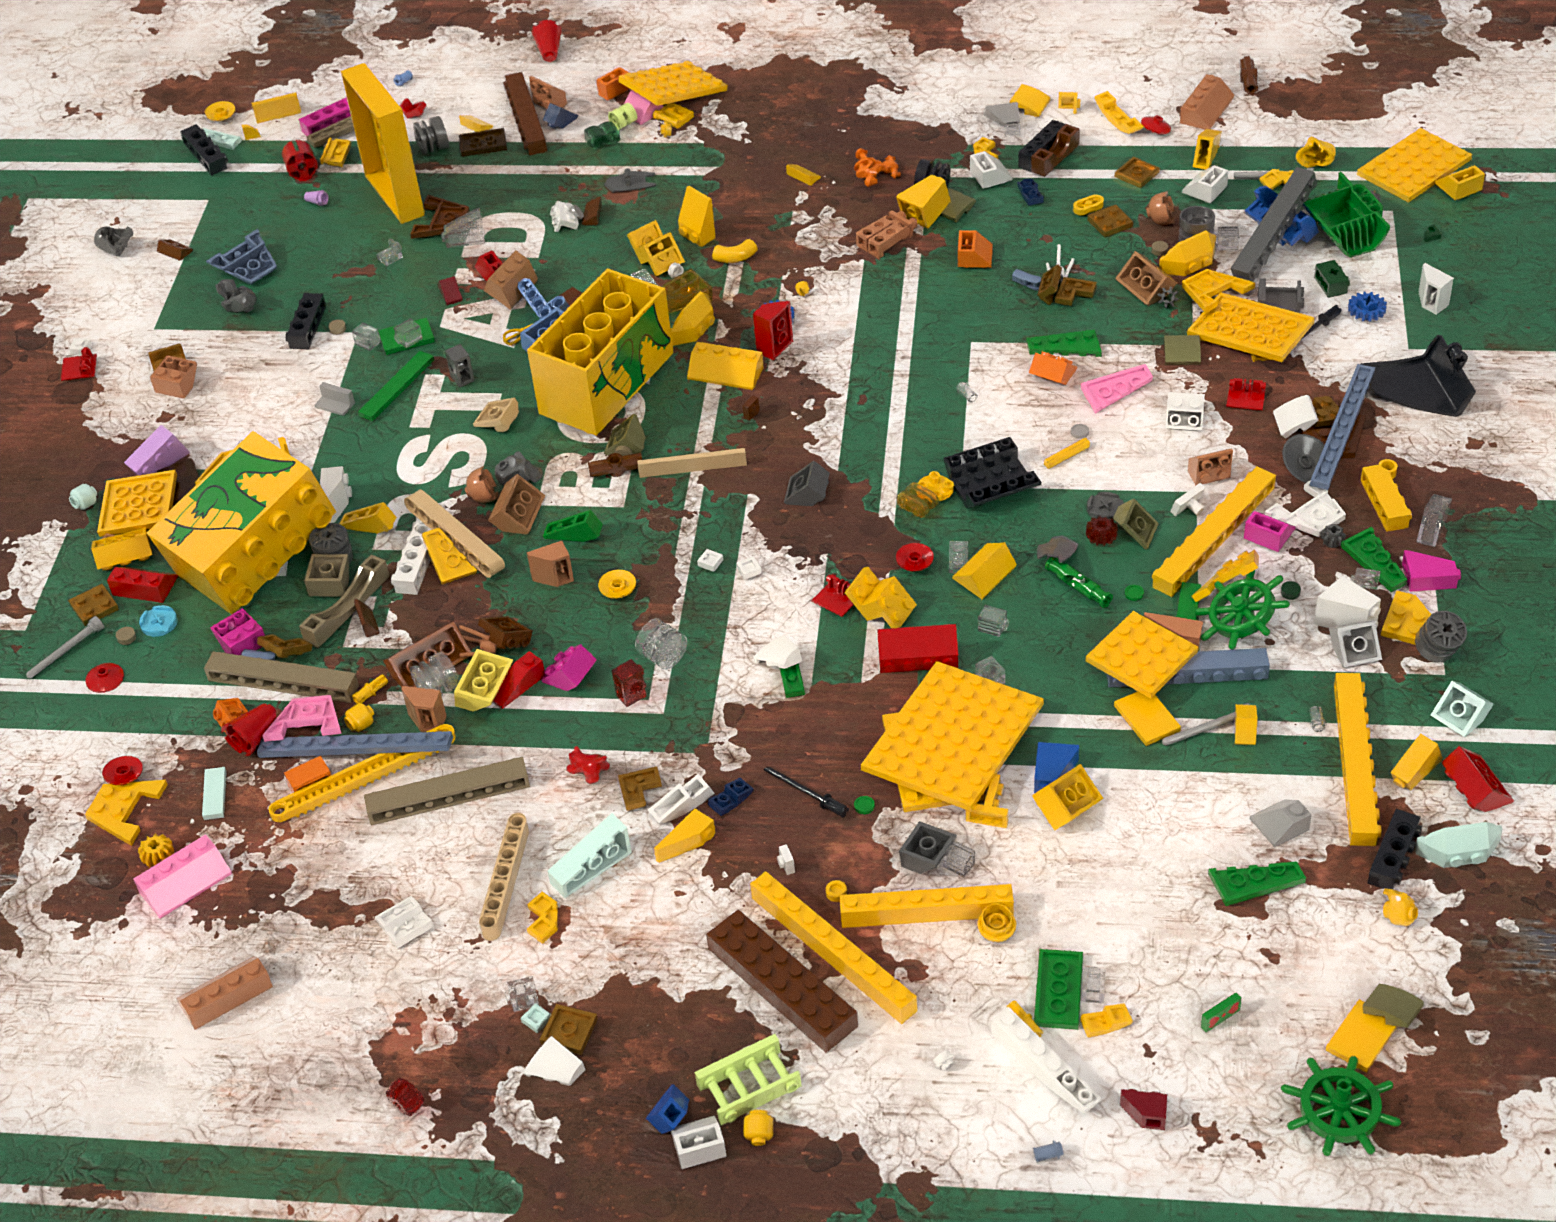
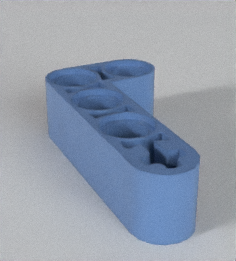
(536, 300)

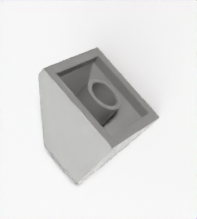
(1003, 113)
(1356, 643)
(1282, 821)

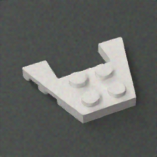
(1313, 515)

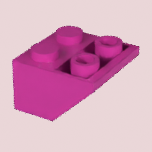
(1267, 531)
(238, 633)
(569, 668)

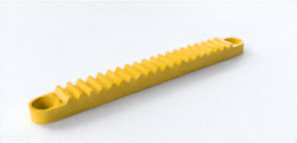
(347, 780)

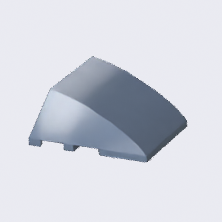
(247, 260)

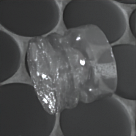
(661, 643)
(437, 675)

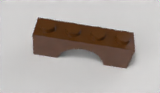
(1066, 141)

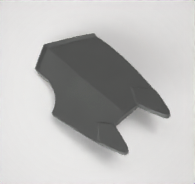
(629, 181)
(1058, 547)

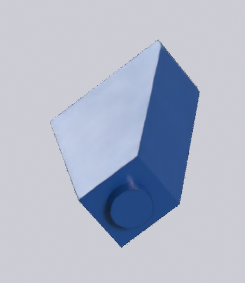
(1053, 762)

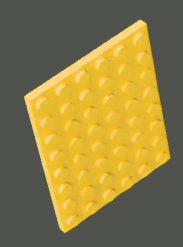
(952, 735)

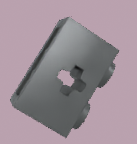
(459, 365)

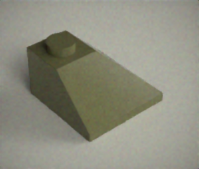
(627, 434)
(1136, 522)

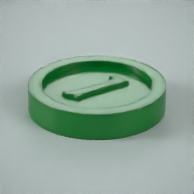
(1134, 592)
(864, 805)

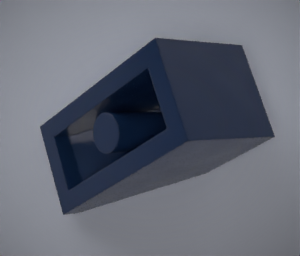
(558, 116)

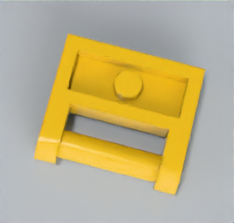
(674, 114)

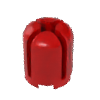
(294, 158)

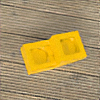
(1109, 1020)

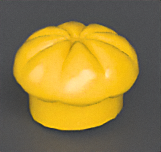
(996, 923)

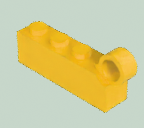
(1385, 495)

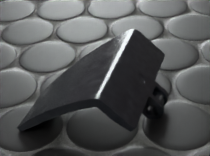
(1427, 381)

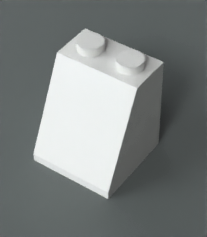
(1346, 604)

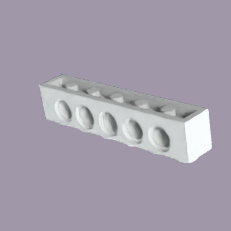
(413, 562)

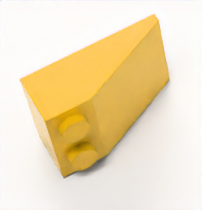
(696, 217)
(1067, 797)

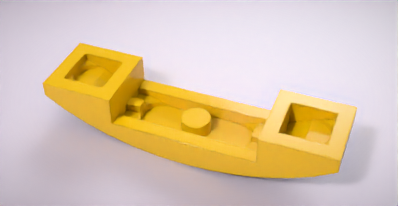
(1115, 115)

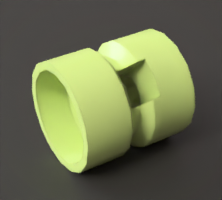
(623, 115)

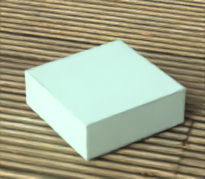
(535, 1018)

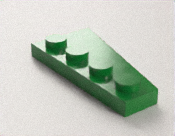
(1073, 342)

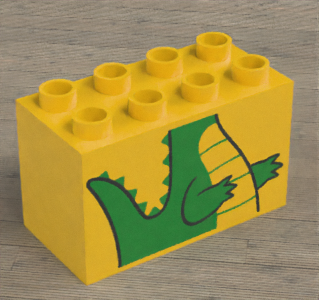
(601, 351)
(242, 522)

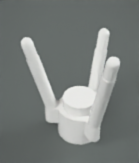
(1063, 273)

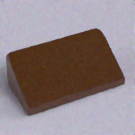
(592, 212)
(173, 249)
(366, 618)

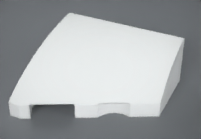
(779, 653)
(555, 1063)

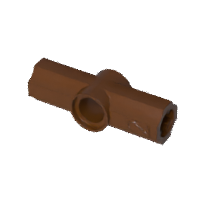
(1248, 75)
(614, 465)

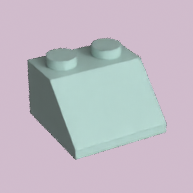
(1461, 708)

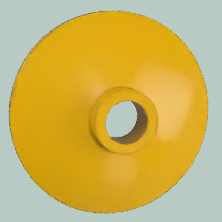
(220, 111)
(617, 583)

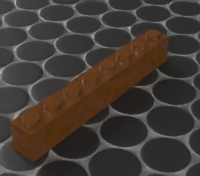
(524, 114)

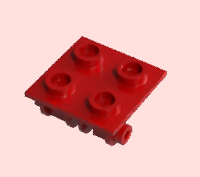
(79, 366)
(1246, 395)
(833, 596)

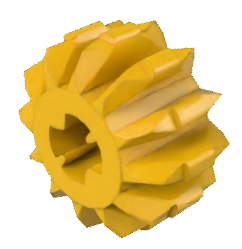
(155, 850)

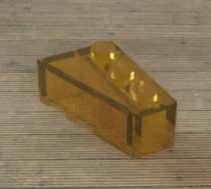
(684, 288)

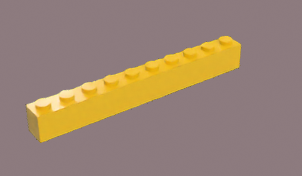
(1213, 531)
(1356, 760)
(834, 948)

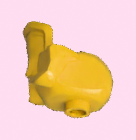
(1316, 153)

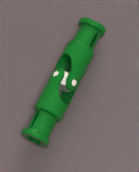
(1079, 582)

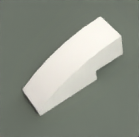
(681, 800)

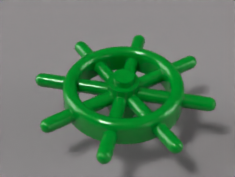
(1242, 608)
(1340, 1105)

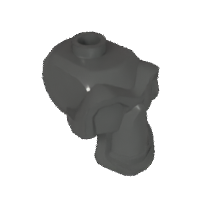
(112, 239)
(236, 299)
(515, 465)

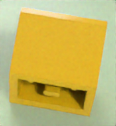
(1462, 182)

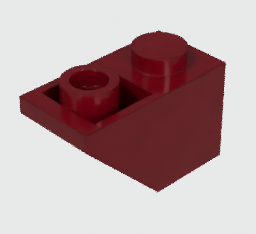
(1145, 1108)

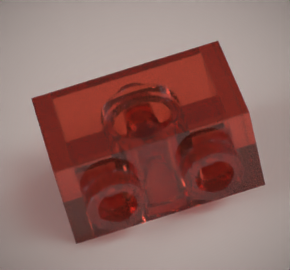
(629, 682)

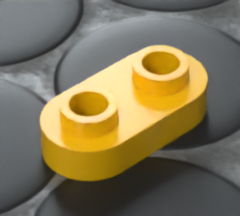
(1088, 205)

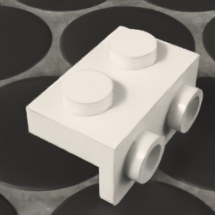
(563, 216)

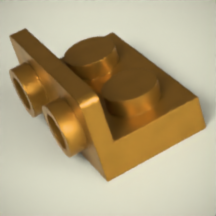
(1049, 284)
(159, 355)

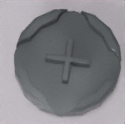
(1103, 505)

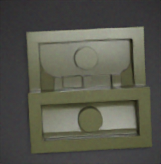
(959, 204)
(1182, 350)
(1393, 1003)

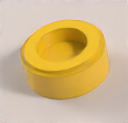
(835, 889)

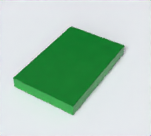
(391, 346)

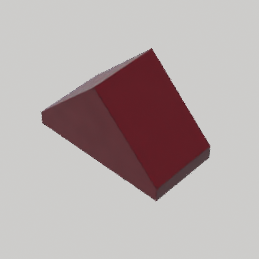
(450, 290)

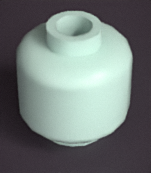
(83, 496)

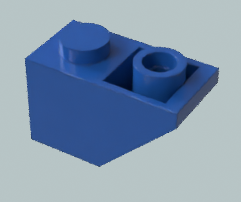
(669, 1110)

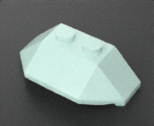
(1460, 844)

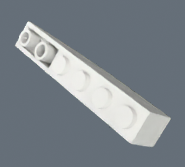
(1042, 1061)

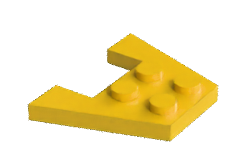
(1210, 283)
(1243, 565)
(115, 804)

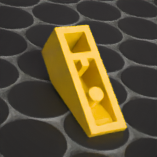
(370, 519)
(686, 836)

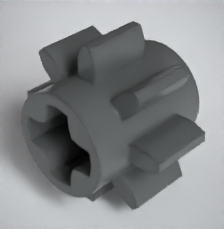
(1166, 301)
(1333, 536)

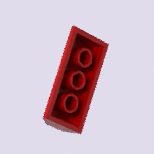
(917, 647)

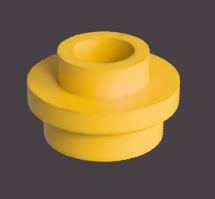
(666, 129)

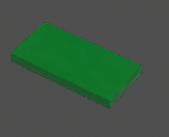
(1058, 989)

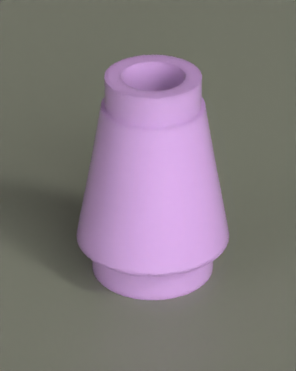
(317, 197)

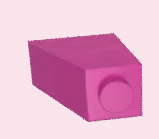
(1429, 572)

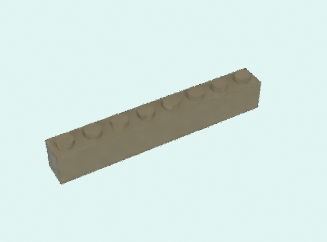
(281, 676)
(446, 791)

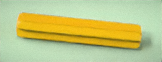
(1066, 453)

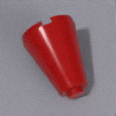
(547, 38)
(247, 730)

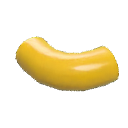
(736, 253)

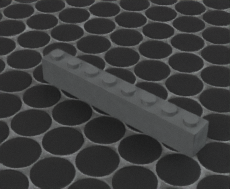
(1274, 224)

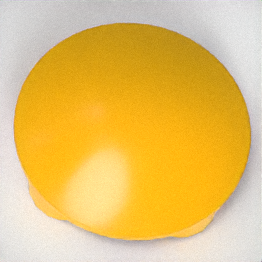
(938, 484)

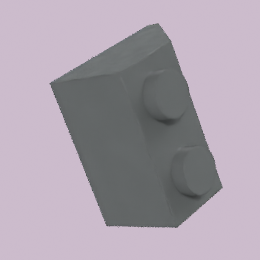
(807, 485)
(925, 848)

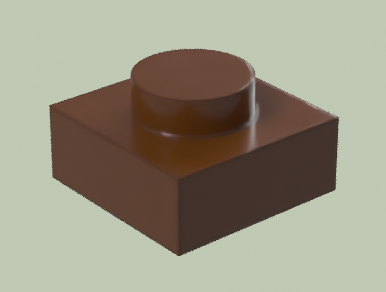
(751, 408)

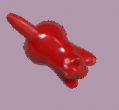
(587, 764)

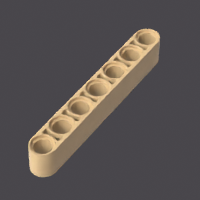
(466, 542)
(504, 877)

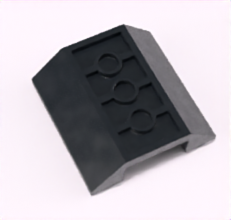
(989, 473)

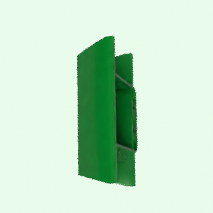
(1350, 217)

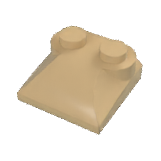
(498, 414)

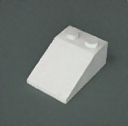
(335, 485)

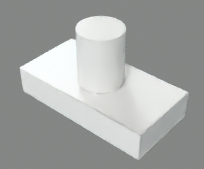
(1190, 501)

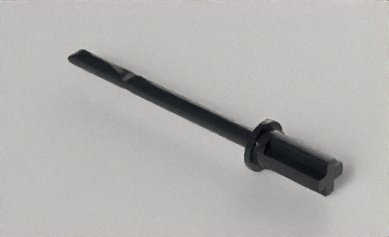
(1325, 318)
(826, 801)

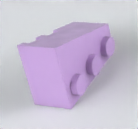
(157, 452)

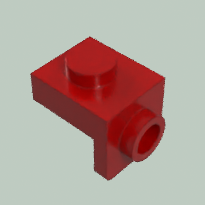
(411, 110)

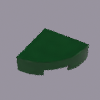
(1432, 233)

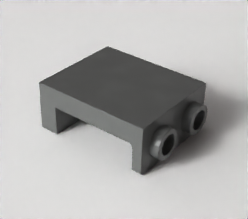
(1281, 297)

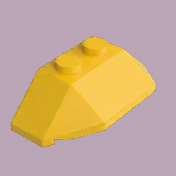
(1189, 255)
(693, 320)

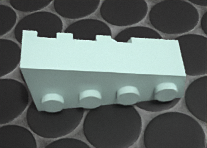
(591, 856)

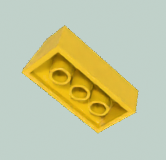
(725, 365)

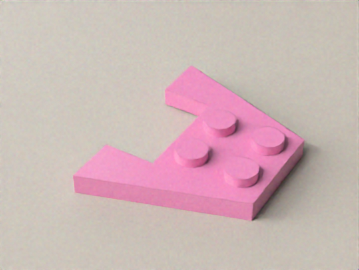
(305, 712)

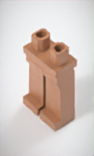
(885, 233)

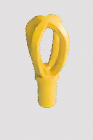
(513, 330)

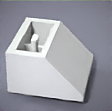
(988, 170)
(1208, 184)
(1434, 289)
(1185, 411)
(698, 1142)

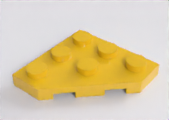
(1405, 618)

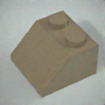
(327, 575)

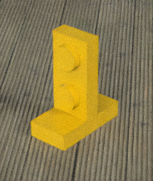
(990, 813)

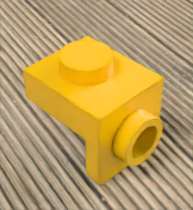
(1069, 100)

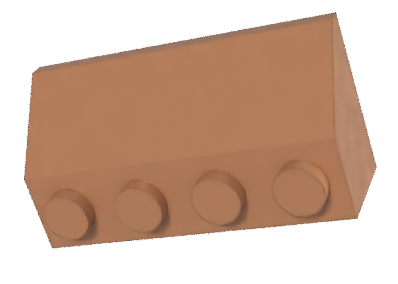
(1206, 103)
(225, 992)

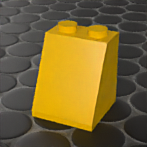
(925, 200)

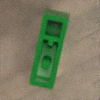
(577, 527)

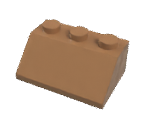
(1145, 279)
(504, 281)
(516, 506)

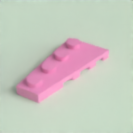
(1113, 387)

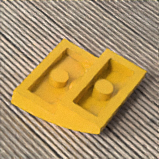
(1031, 100)

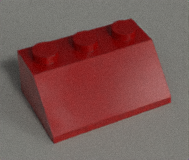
(773, 328)
(141, 583)
(1476, 780)

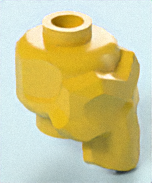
(1399, 908)

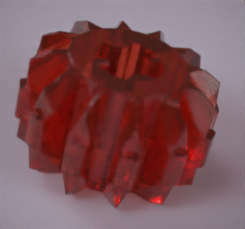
(1101, 530)
(405, 1096)

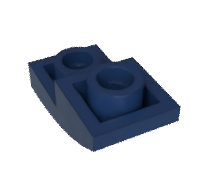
(1029, 191)
(731, 797)

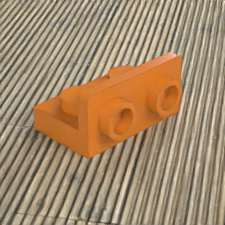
(227, 710)

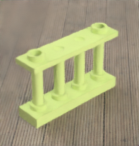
(747, 1059)

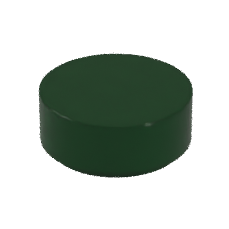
(1290, 590)

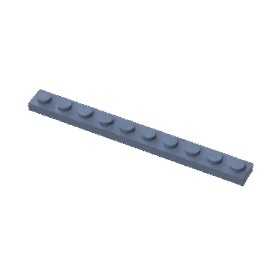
(1342, 427)
(356, 744)

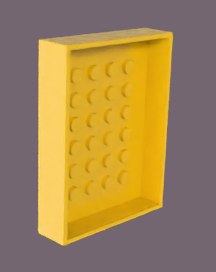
(383, 142)

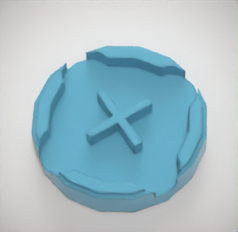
(158, 621)

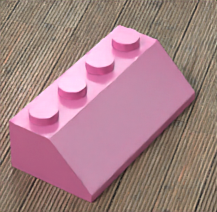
(182, 876)

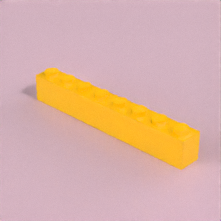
(922, 905)

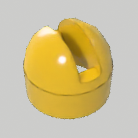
(802, 288)

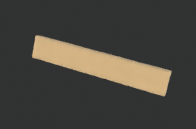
(692, 462)

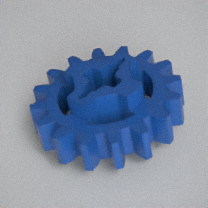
(1367, 306)

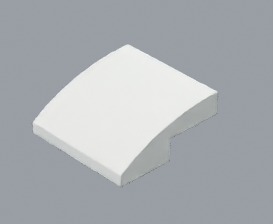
(1295, 415)
(404, 921)

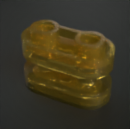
(917, 500)

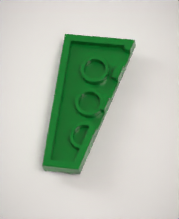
(1371, 555)
(1255, 881)

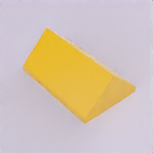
(276, 107)
(986, 569)

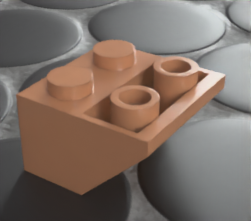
(545, 93)
(174, 377)
(1210, 466)
(551, 565)
(424, 707)

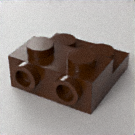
(506, 632)

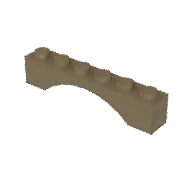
(368, 579)

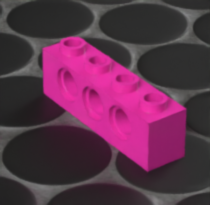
(325, 117)

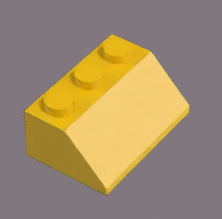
(121, 549)

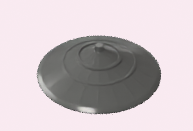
(1302, 455)

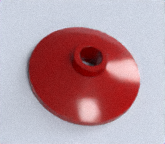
(1156, 124)
(914, 557)
(104, 677)
(122, 770)

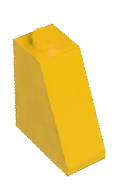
(1206, 148)
(1416, 762)

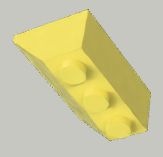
(481, 680)

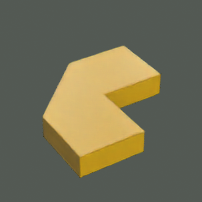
(986, 145)
(1275, 178)
(547, 923)

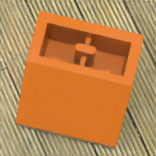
(974, 250)
(1052, 368)

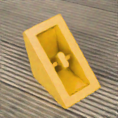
(1245, 724)

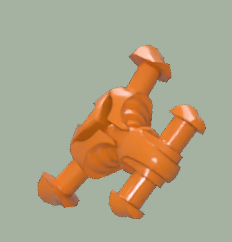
(869, 167)

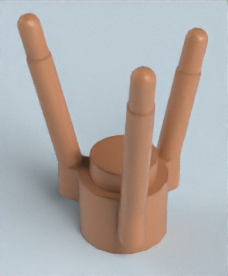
(485, 643)

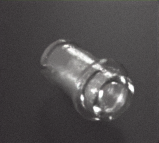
(965, 390)
(1317, 722)

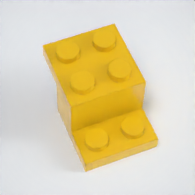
(655, 247)
(880, 598)

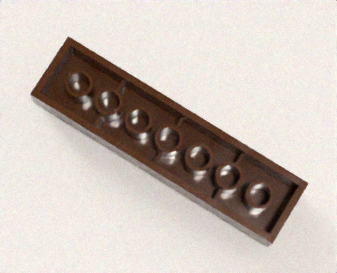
(782, 980)

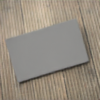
(335, 399)

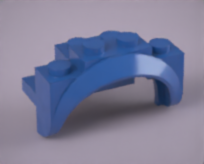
(1302, 227)

